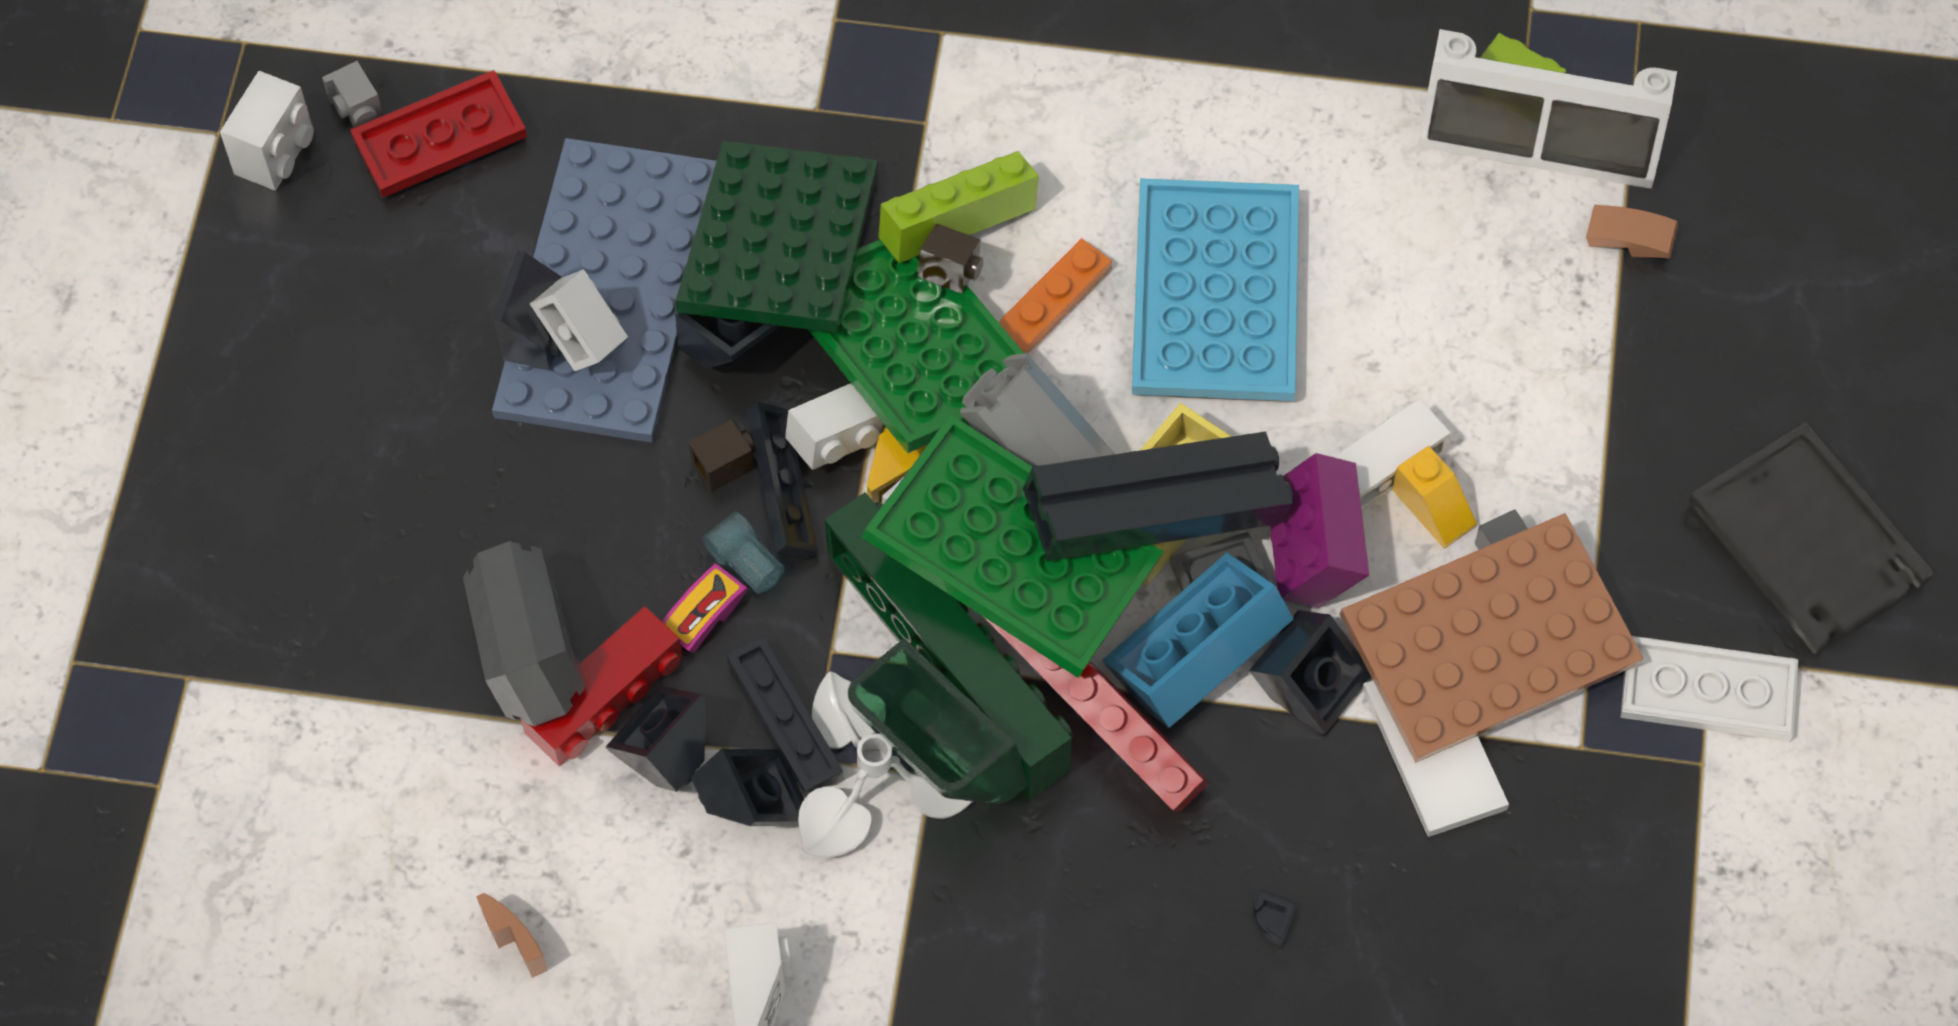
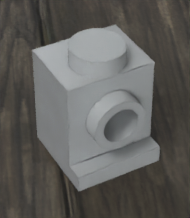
(353, 94)

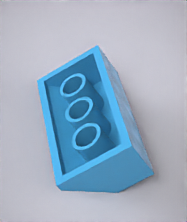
(1199, 639)

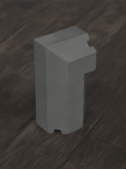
(522, 633)

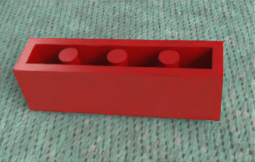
(613, 677)

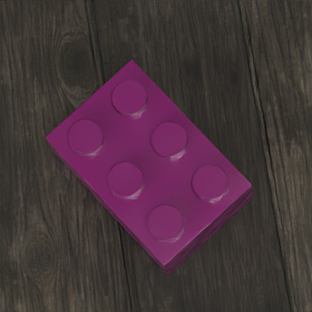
(1322, 537)

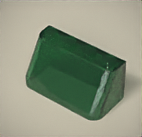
(937, 728)

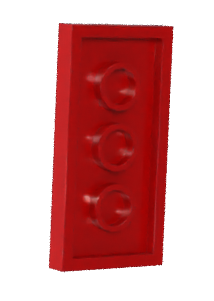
(438, 133)

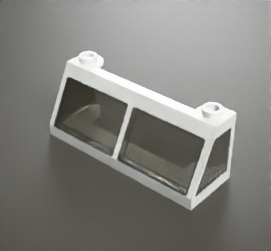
(1545, 115)

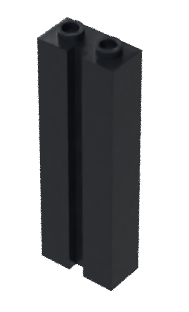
(1157, 495)

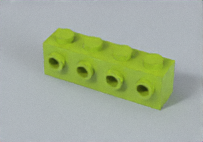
(961, 202)

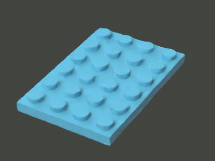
(1216, 290)

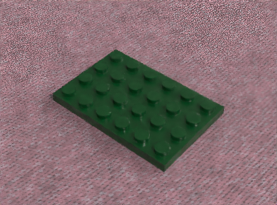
(778, 237)

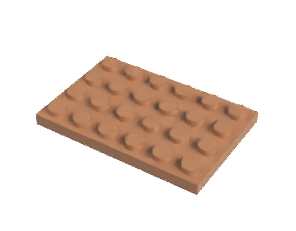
(1490, 637)

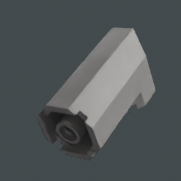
(1030, 415)

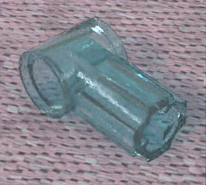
(737, 544)

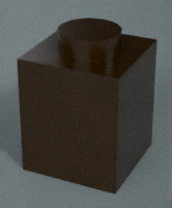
(950, 258)
(722, 454)

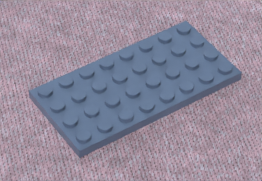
(631, 229)

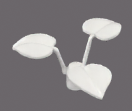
(828, 818)

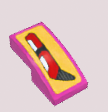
(703, 605)

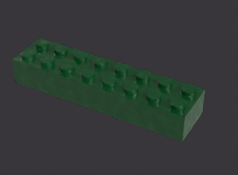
(952, 643)

